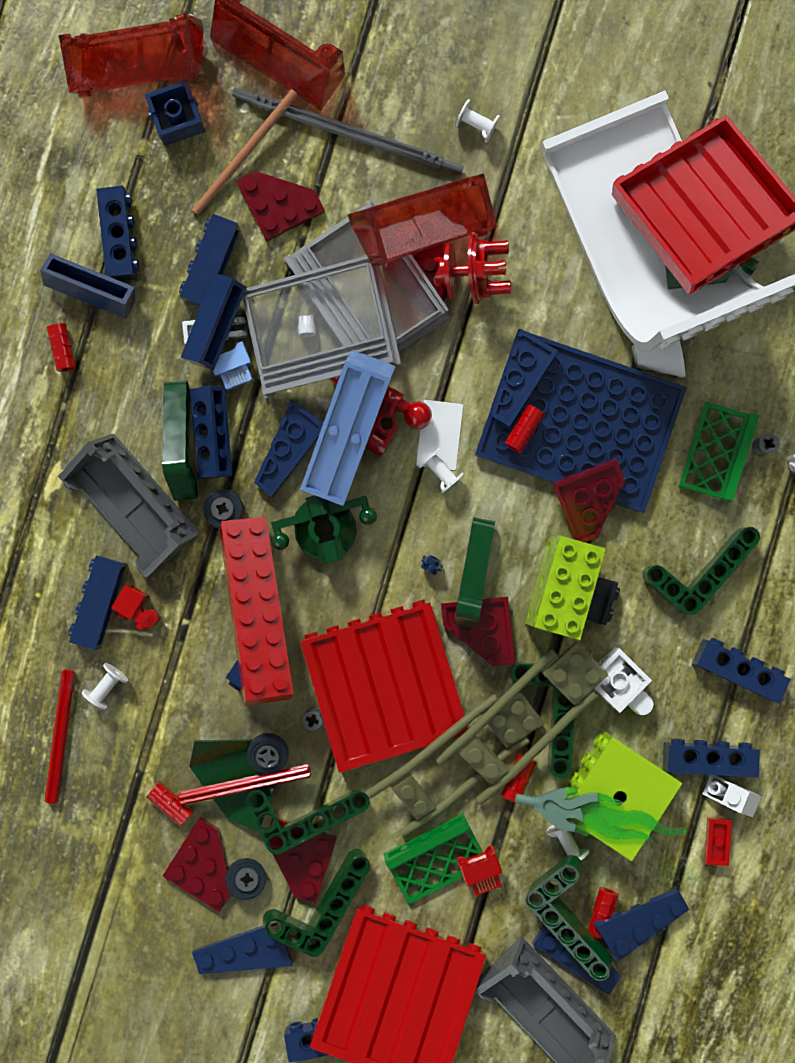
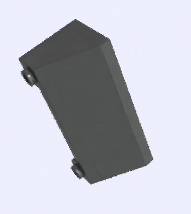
(130, 502)
(546, 1007)

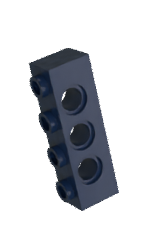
(108, 201)
(211, 432)
(771, 689)
(745, 766)
(296, 1045)

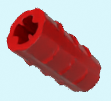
(61, 347)
(524, 429)
(519, 782)
(169, 804)
(604, 907)

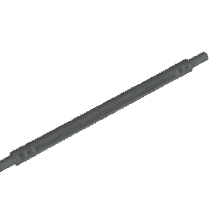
(351, 132)

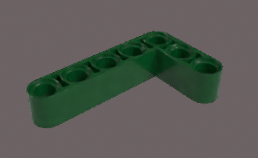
(177, 441)
(474, 573)
(706, 575)
(558, 710)
(304, 821)
(325, 910)
(565, 918)

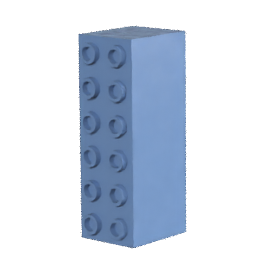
(347, 427)

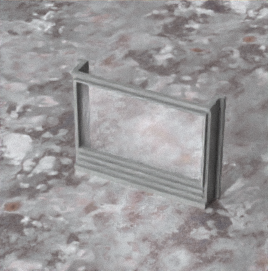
(410, 295)
(314, 321)

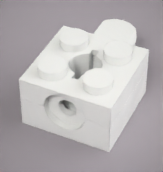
(624, 683)

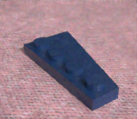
(524, 372)
(292, 441)
(632, 928)
(552, 946)
(242, 952)

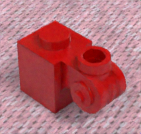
(130, 605)

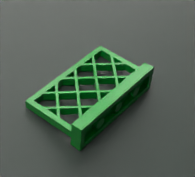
(738, 456)
(422, 845)

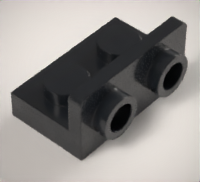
(602, 600)

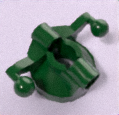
(342, 519)

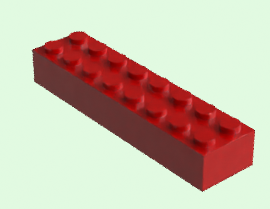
(255, 611)

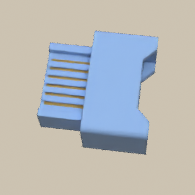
(233, 367)

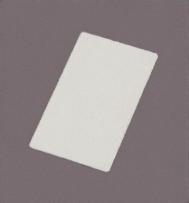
(441, 433)

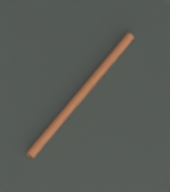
(245, 151)

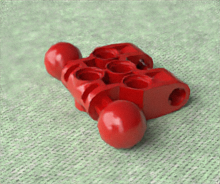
(416, 415)

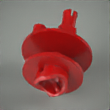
(477, 269)

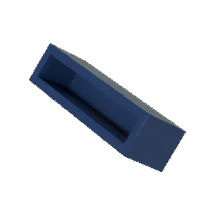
(211, 258)
(88, 285)
(213, 321)
(99, 596)

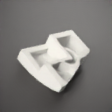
(661, 361)

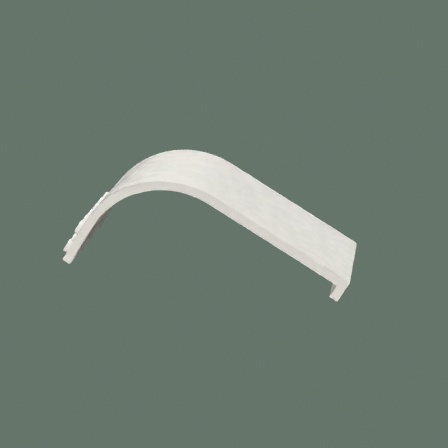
(622, 261)

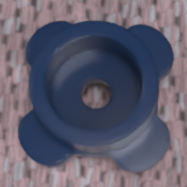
(431, 564)

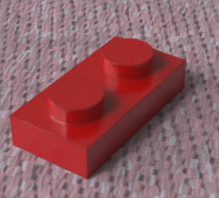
(718, 841)

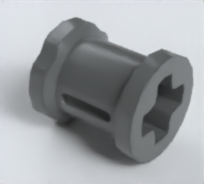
(772, 444)
(306, 721)

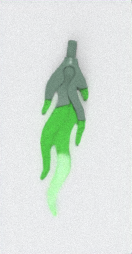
(587, 808)

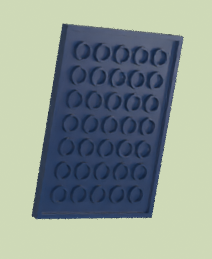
(591, 417)

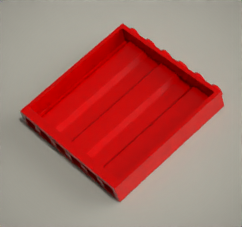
(707, 203)
(383, 685)
(397, 993)

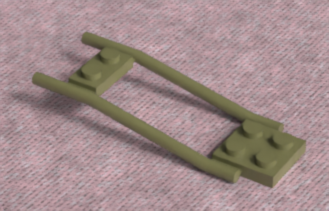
(572, 673)
(510, 726)

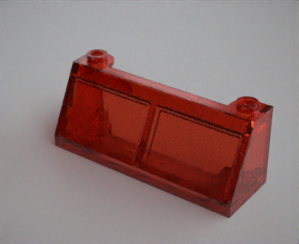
(276, 53)
(134, 55)
(424, 220)

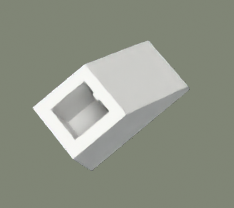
(732, 795)

